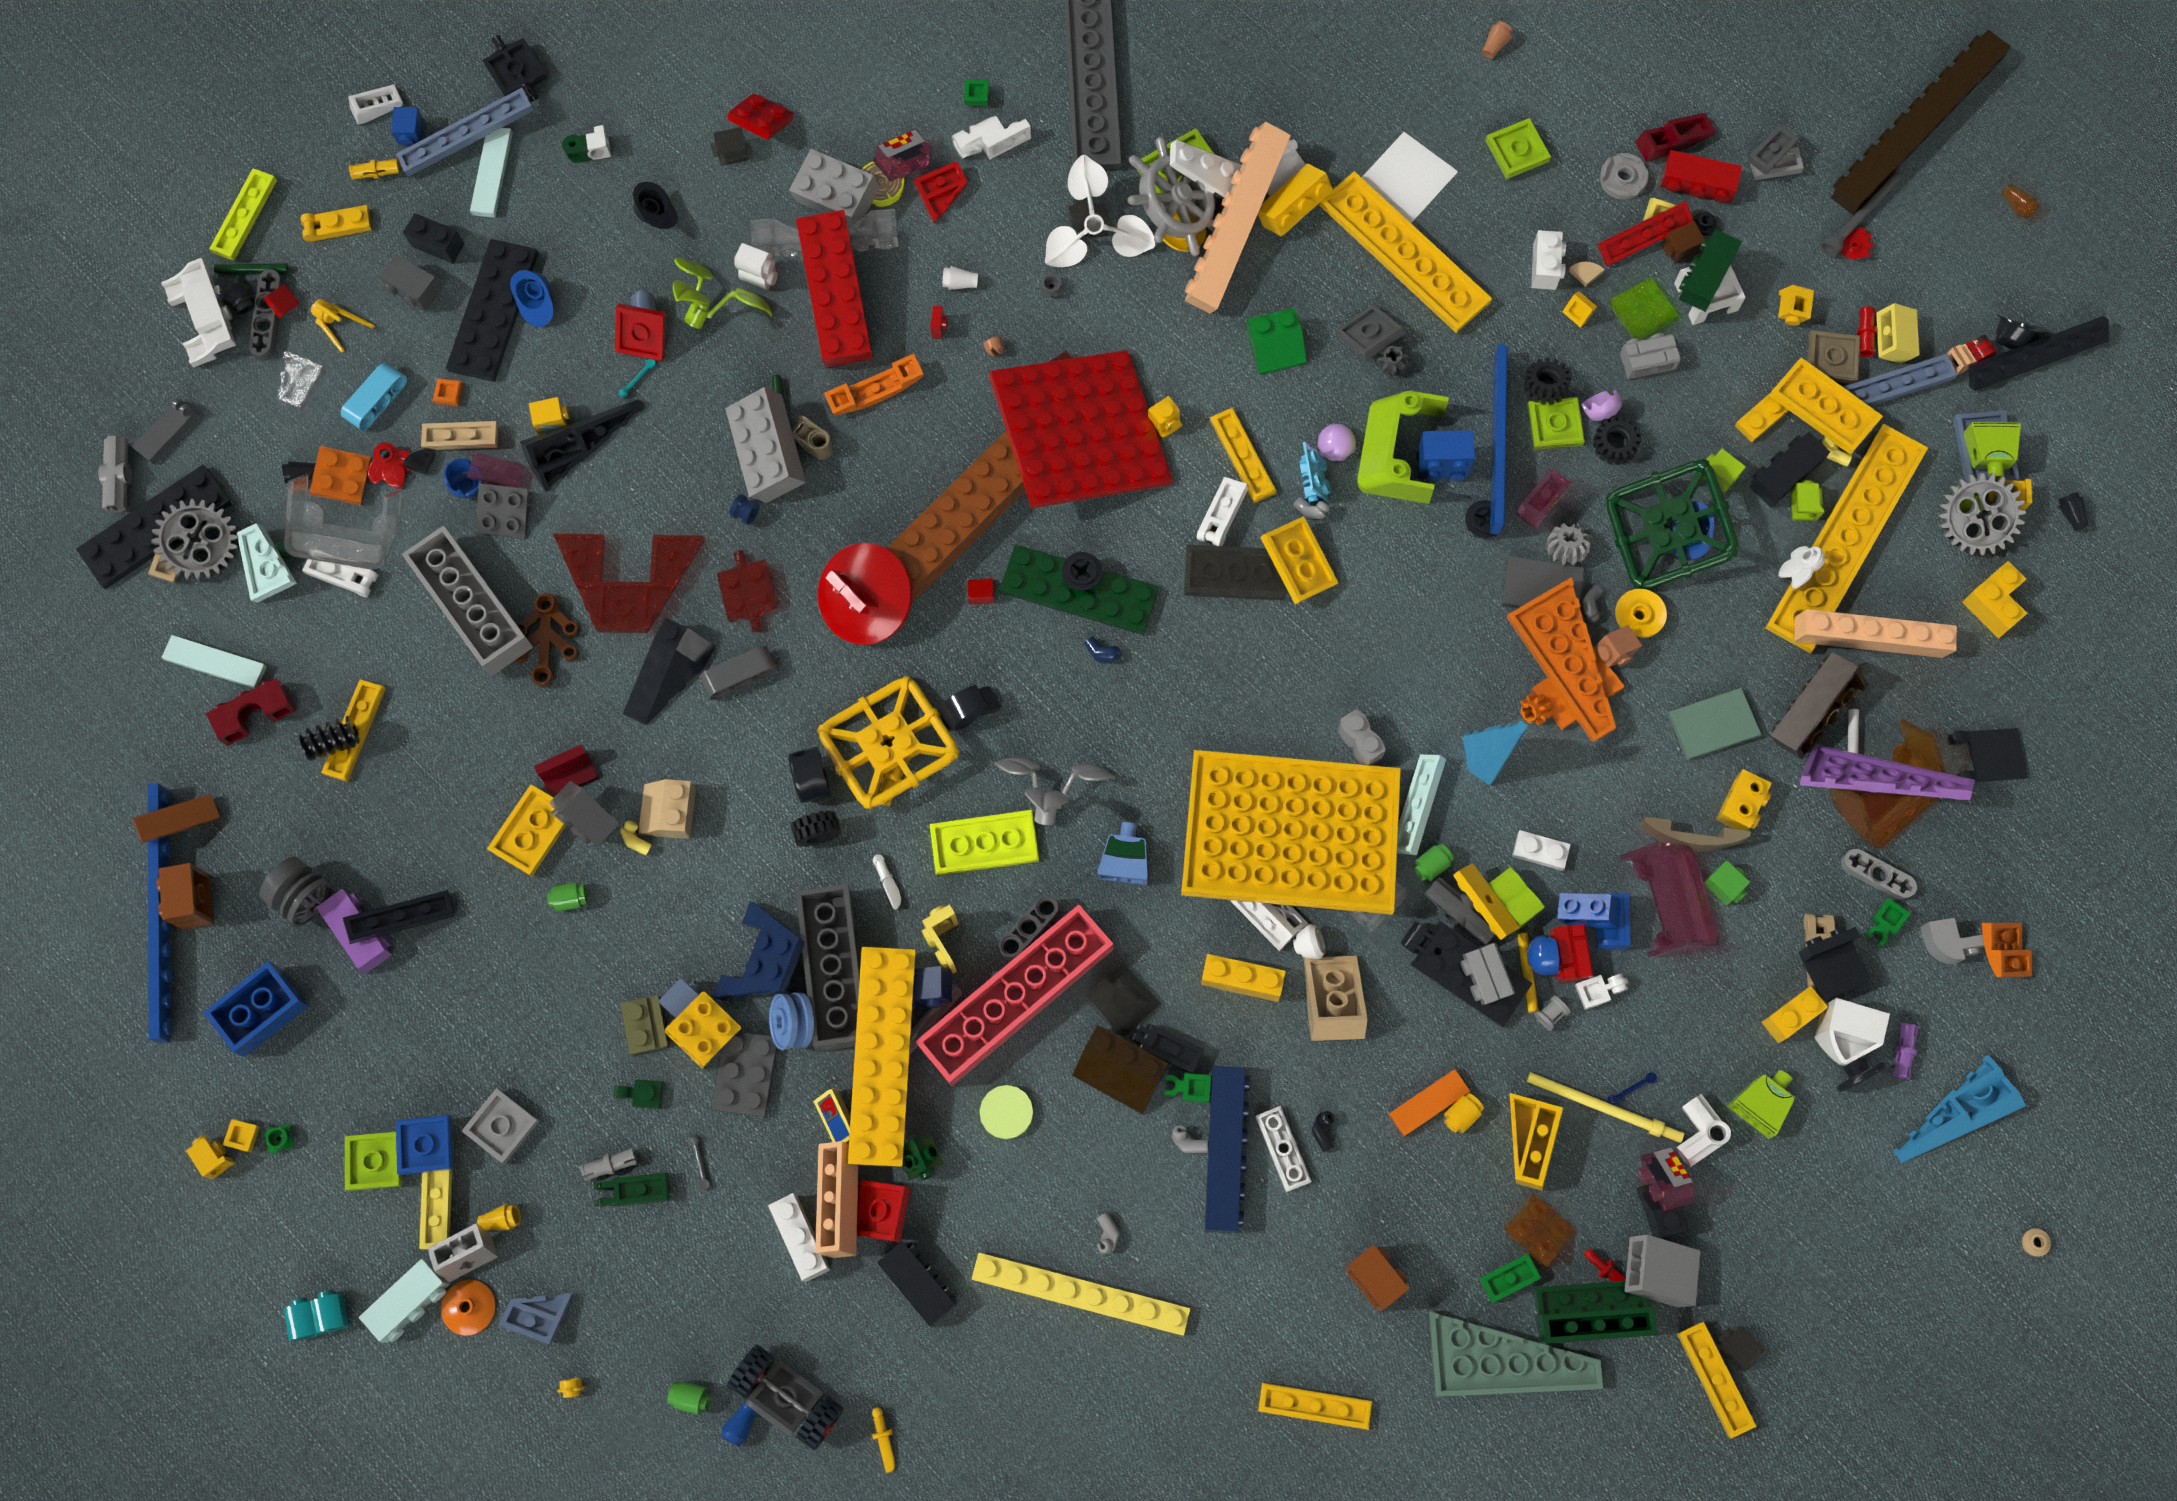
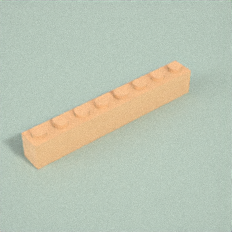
(1237, 217)

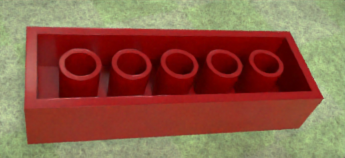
(834, 288)

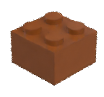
(185, 896)
(1377, 1277)

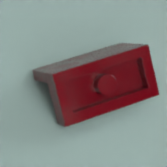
(568, 766)

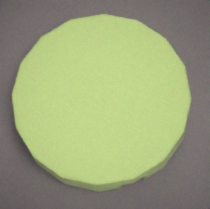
(1006, 1112)

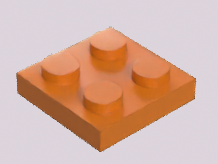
(340, 475)

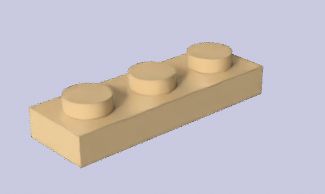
(459, 435)

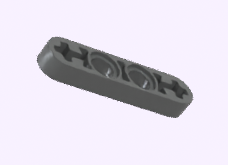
(261, 315)

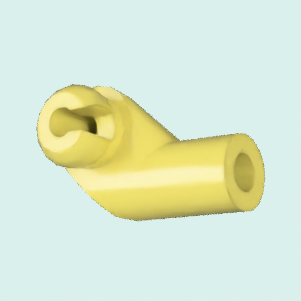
(1835, 454)
(631, 838)

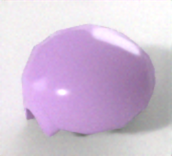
(1602, 406)
(1336, 442)

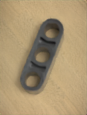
(738, 673)
(1032, 916)

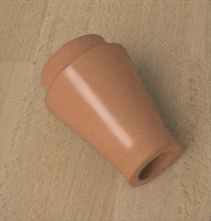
(1498, 37)

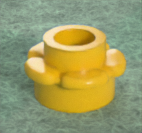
(570, 1387)

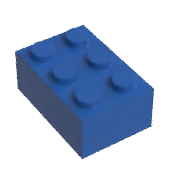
(256, 1009)

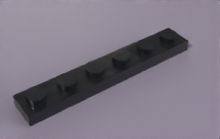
(2038, 353)

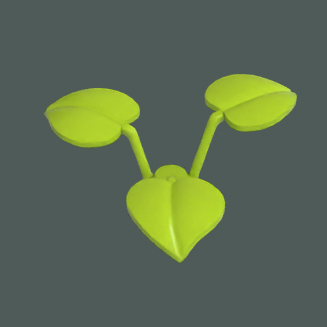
(700, 303)

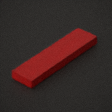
(1644, 233)

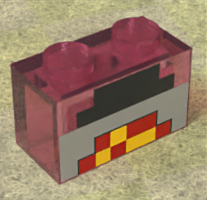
(902, 155)
(1543, 498)
(1667, 1179)

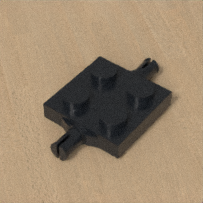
(514, 67)

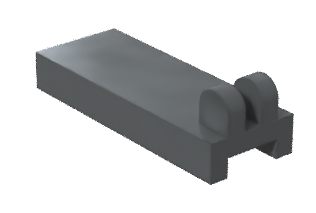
(165, 431)

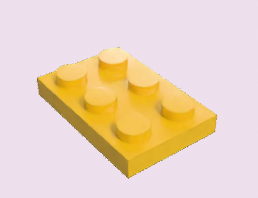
(1299, 560)
(528, 832)

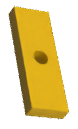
(1486, 901)

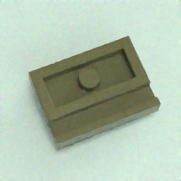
(644, 1025)

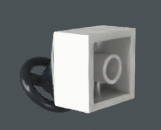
(1848, 1033)

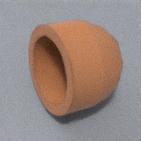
(994, 346)

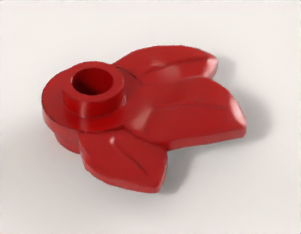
(389, 468)

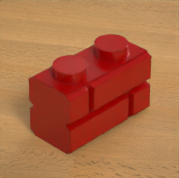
(1573, 954)

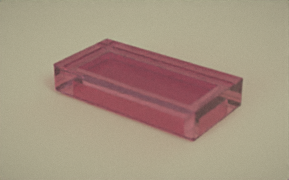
(494, 470)

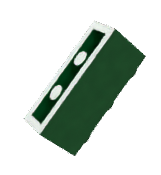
(1708, 269)

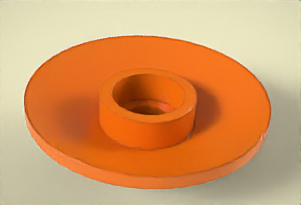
(481, 1307)

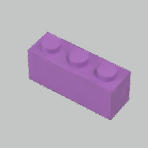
(364, 954)

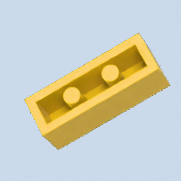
(1294, 199)
(1243, 977)

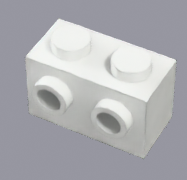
(1547, 257)

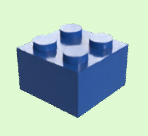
(1445, 455)

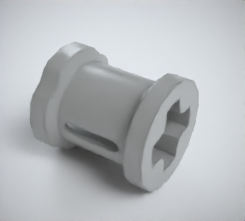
(1552, 1013)

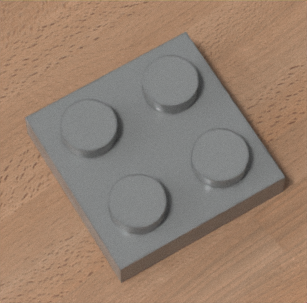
(500, 1126)

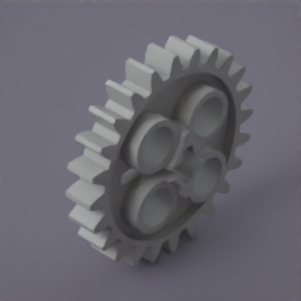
(2005, 506)
(172, 529)

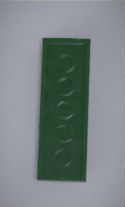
(1113, 601)

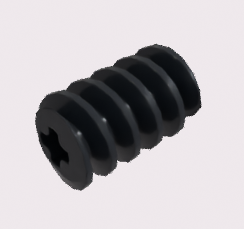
(330, 739)

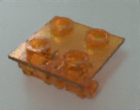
(1539, 1230)

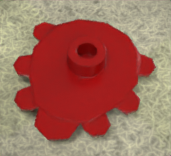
(1857, 244)

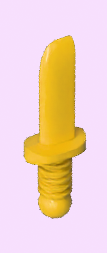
(883, 1439)

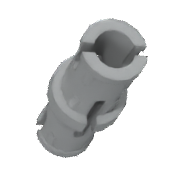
(609, 1164)

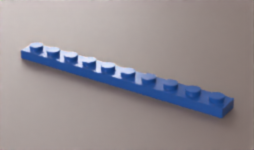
(158, 929)

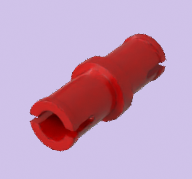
(1867, 331)

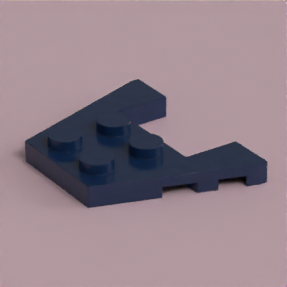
(771, 959)

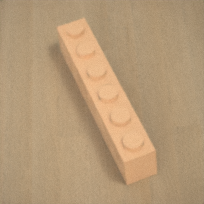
(1875, 633)

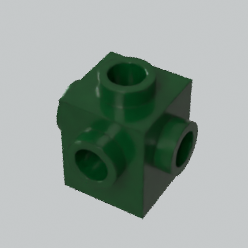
(921, 1158)

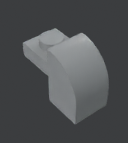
(1945, 944)

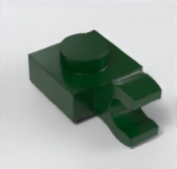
(644, 1094)

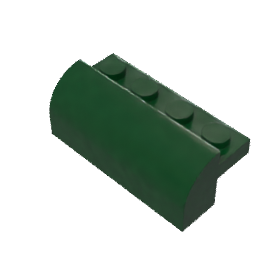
(1591, 1313)

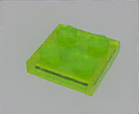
(1643, 309)

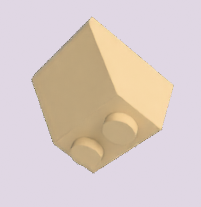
(667, 809)

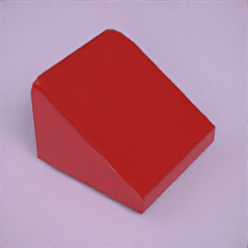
(980, 591)

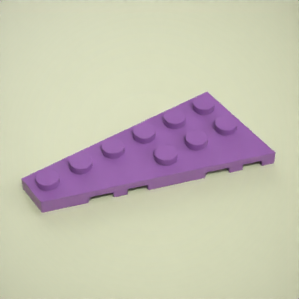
(1854, 771)

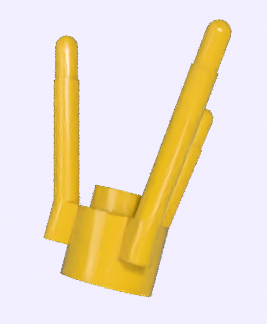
(328, 314)

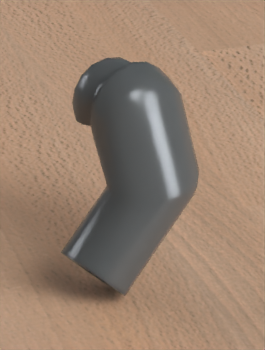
(1589, 606)

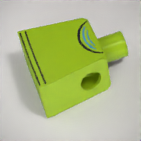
(1993, 446)
(1765, 1103)

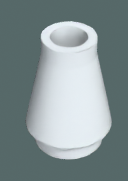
(958, 278)

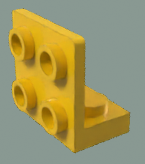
(702, 1029)

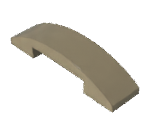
(1661, 830)

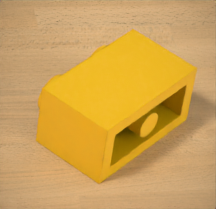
(1794, 1014)

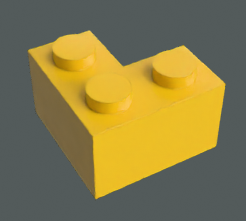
(1993, 602)

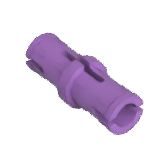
(1905, 1051)

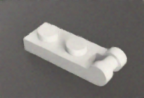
(1222, 511)
(342, 575)

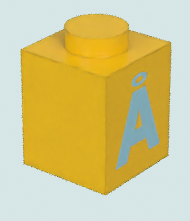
(548, 415)

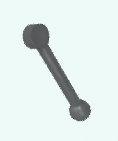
(704, 1184)

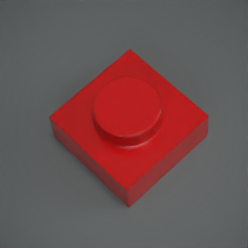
(938, 322)

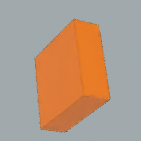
(448, 392)

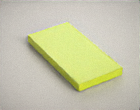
(984, 842)

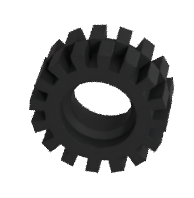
(1546, 392)
(1621, 427)
(815, 828)

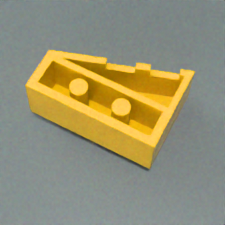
(1534, 1137)

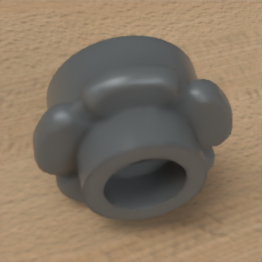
(1051, 279)

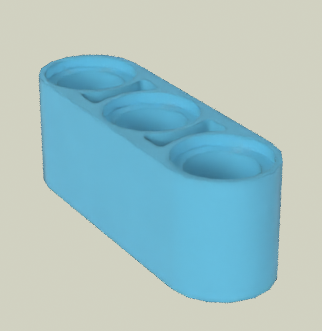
(373, 396)

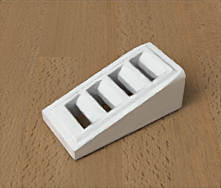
(368, 112)

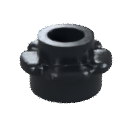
(1707, 228)

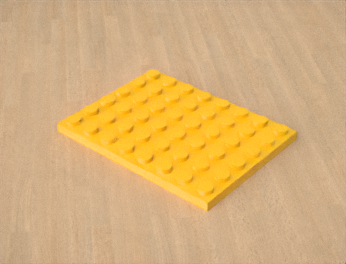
(1292, 832)

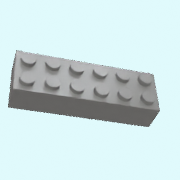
(467, 601)

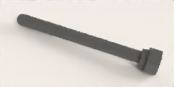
(1834, 244)

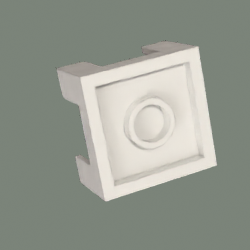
(1727, 295)

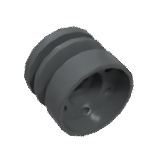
(295, 891)

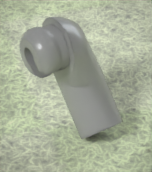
(1310, 511)
(1187, 1143)
(1110, 1234)

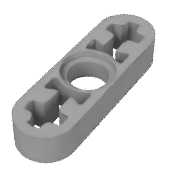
(1867, 877)

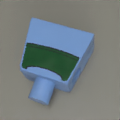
(1124, 857)

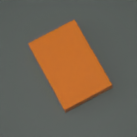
(1560, 712)

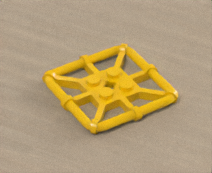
(887, 758)

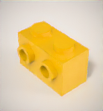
(1744, 801)

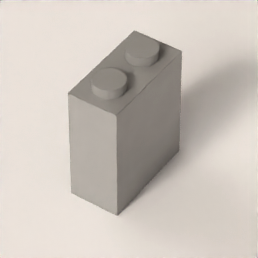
(1662, 1271)

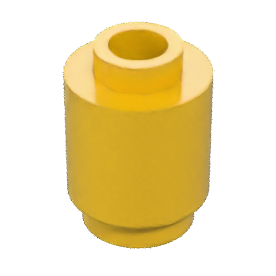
(1463, 1113)

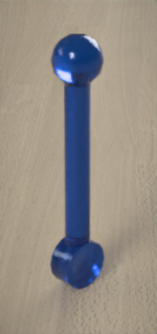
(1649, 1078)

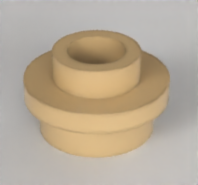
(2028, 1244)

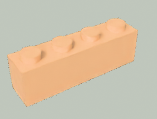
(836, 1202)

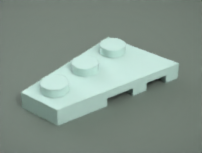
(262, 564)

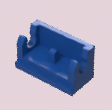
(1616, 937)

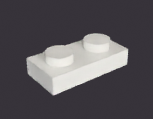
(1541, 850)

